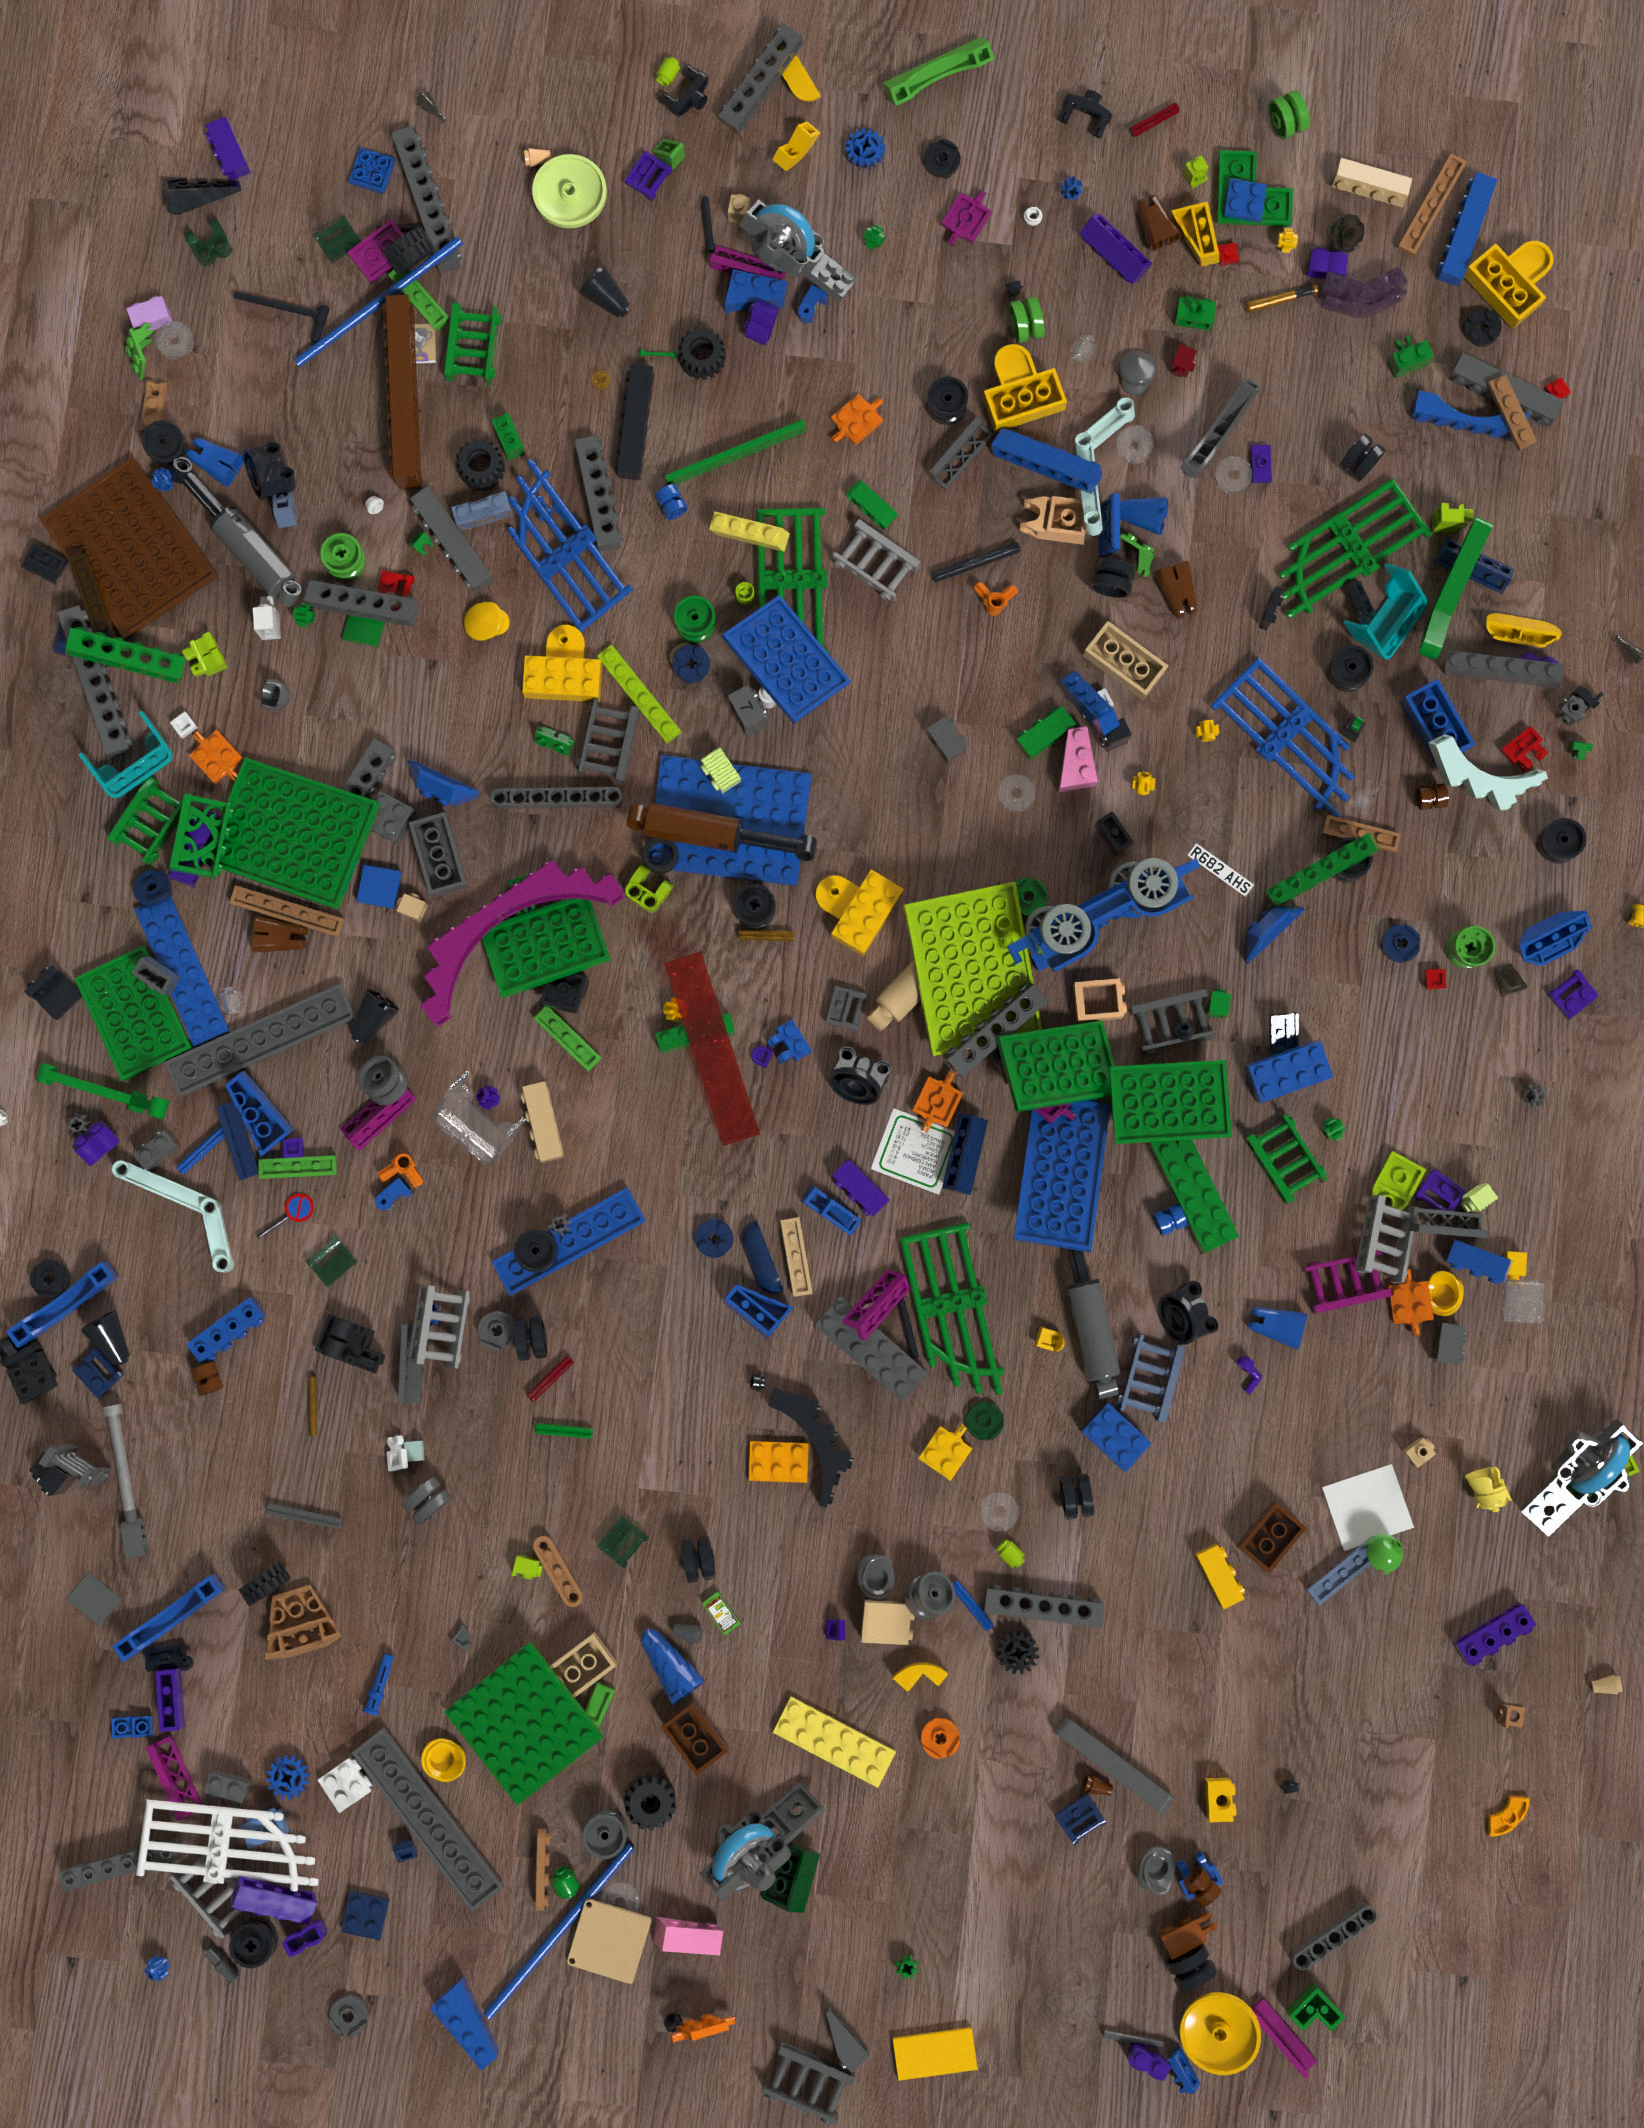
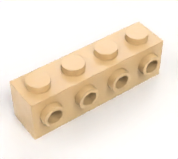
(1372, 182)
(543, 1122)

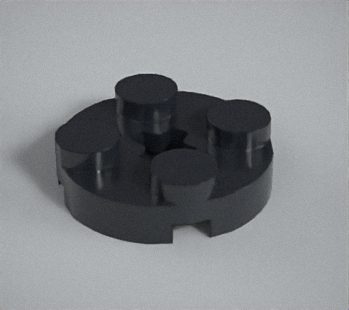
(938, 168)
(1475, 334)
(42, 1286)

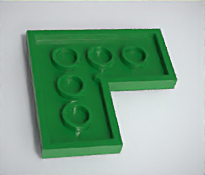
(1242, 166)

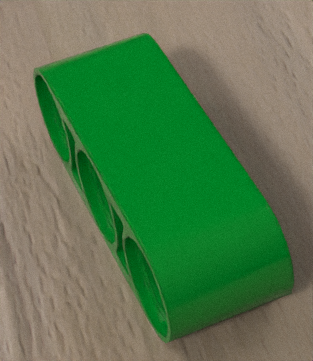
(871, 504)

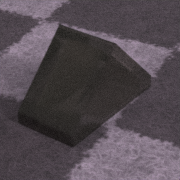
(1509, 980)

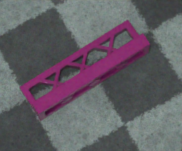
(727, 265)
(377, 1120)
(881, 1306)
(166, 1776)
(1283, 2037)

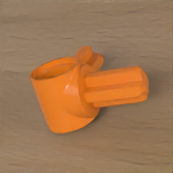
(999, 598)
(394, 1168)

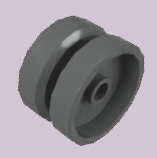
(382, 1080)
(427, 1502)
(929, 1595)
(608, 1822)

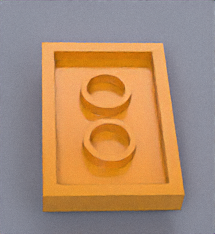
(778, 1461)

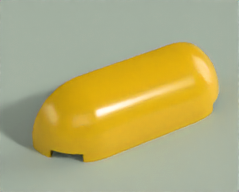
(799, 80)
(1522, 630)

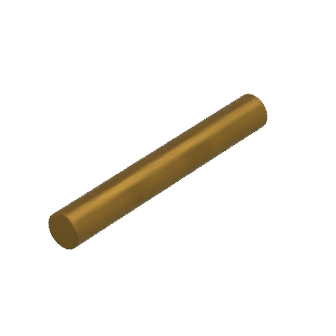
(312, 1406)

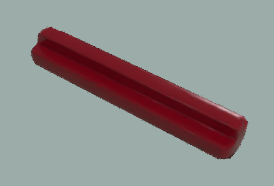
(1154, 119)
(550, 1378)

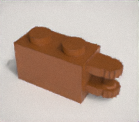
(1186, 1934)

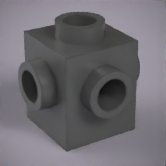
(1571, 710)

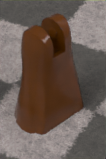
(1157, 224)
(1178, 587)
(276, 935)

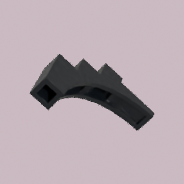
(832, 1459)

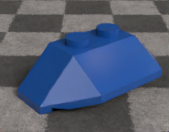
(440, 786)
(1266, 930)
(1554, 937)

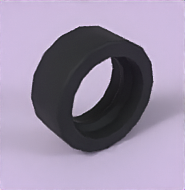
(655, 868)

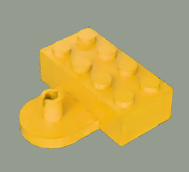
(1511, 280)
(1022, 391)
(564, 670)
(858, 909)

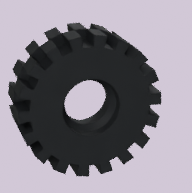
(264, 1584)

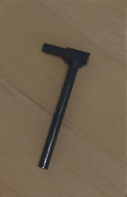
(319, 315)

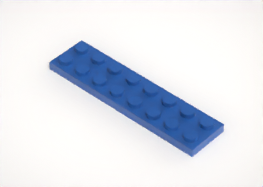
(176, 952)
(588, 1232)

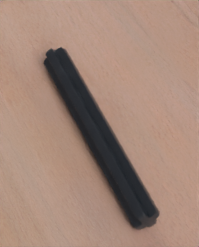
(975, 562)

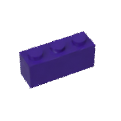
(227, 149)
(860, 1189)
(170, 1699)

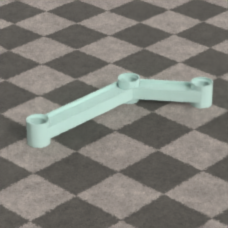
(1085, 446)
(213, 1221)

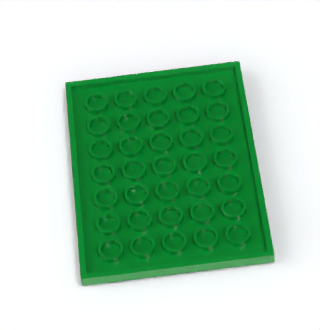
(295, 833)

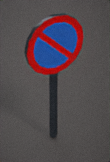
(298, 1208)

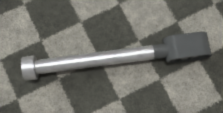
(132, 1529)

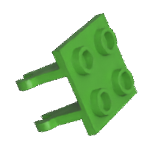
(135, 344)
(1145, 553)

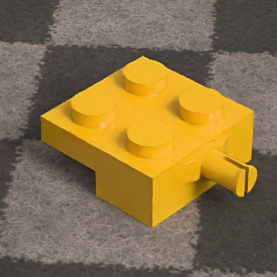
(946, 1451)

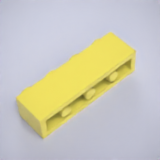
(749, 531)

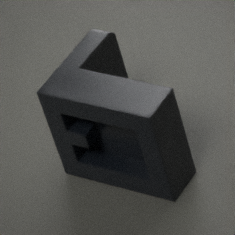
(1586, 696)

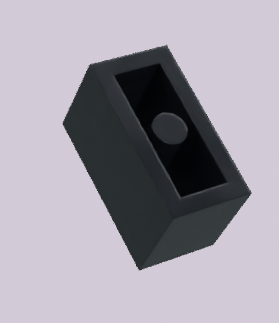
(1116, 737)
(1114, 833)

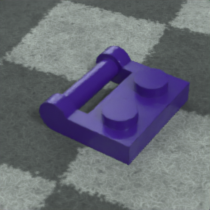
(644, 171)
(1577, 999)
(1442, 1188)

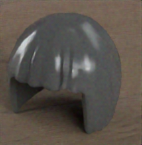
(275, 695)

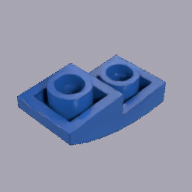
(132, 1726)

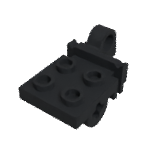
(349, 1344)
(27, 1370)

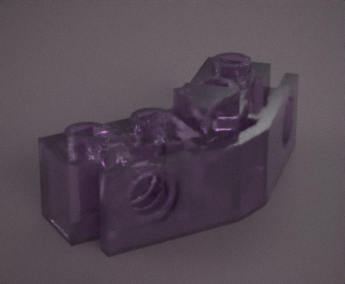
(1343, 293)

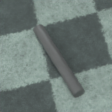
(1133, 2038)

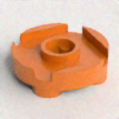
(942, 1749)

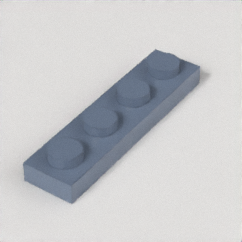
(1339, 1575)

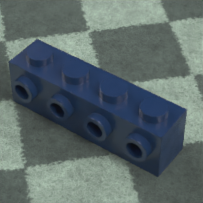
(964, 1154)

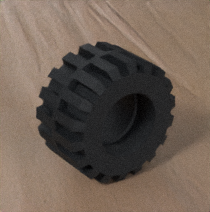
(408, 250)
(697, 339)
(476, 450)

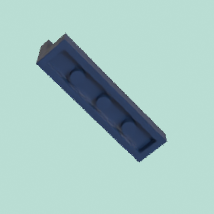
(1486, 570)
(238, 1141)

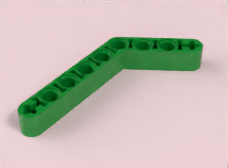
(1453, 587)

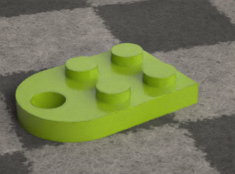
(1398, 1180)

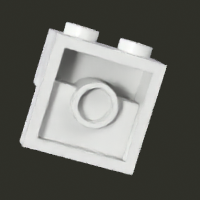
(346, 1784)

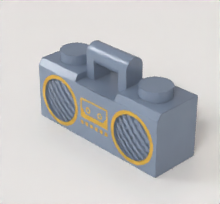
(482, 511)

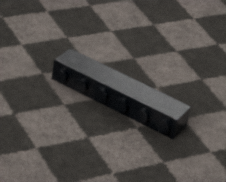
(635, 423)

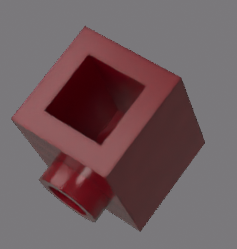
(1183, 361)

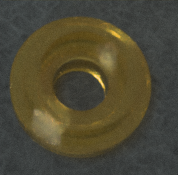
(601, 375)

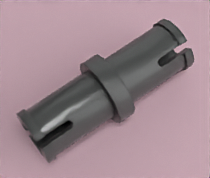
(221, 1965)

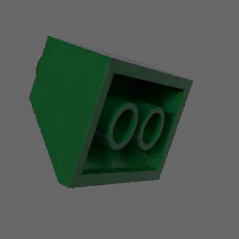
(793, 1879)

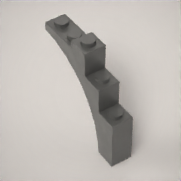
(1219, 432)

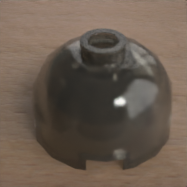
(1345, 232)

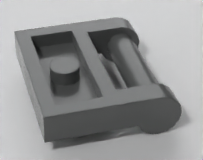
(840, 1006)

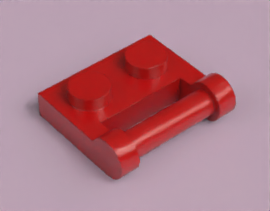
(390, 583)

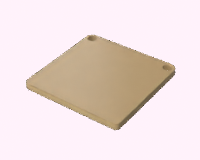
(609, 1941)

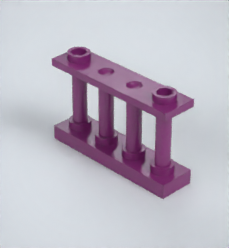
(1341, 1300)

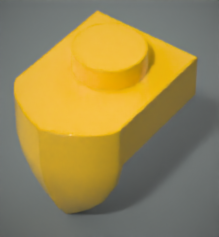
(1049, 1339)

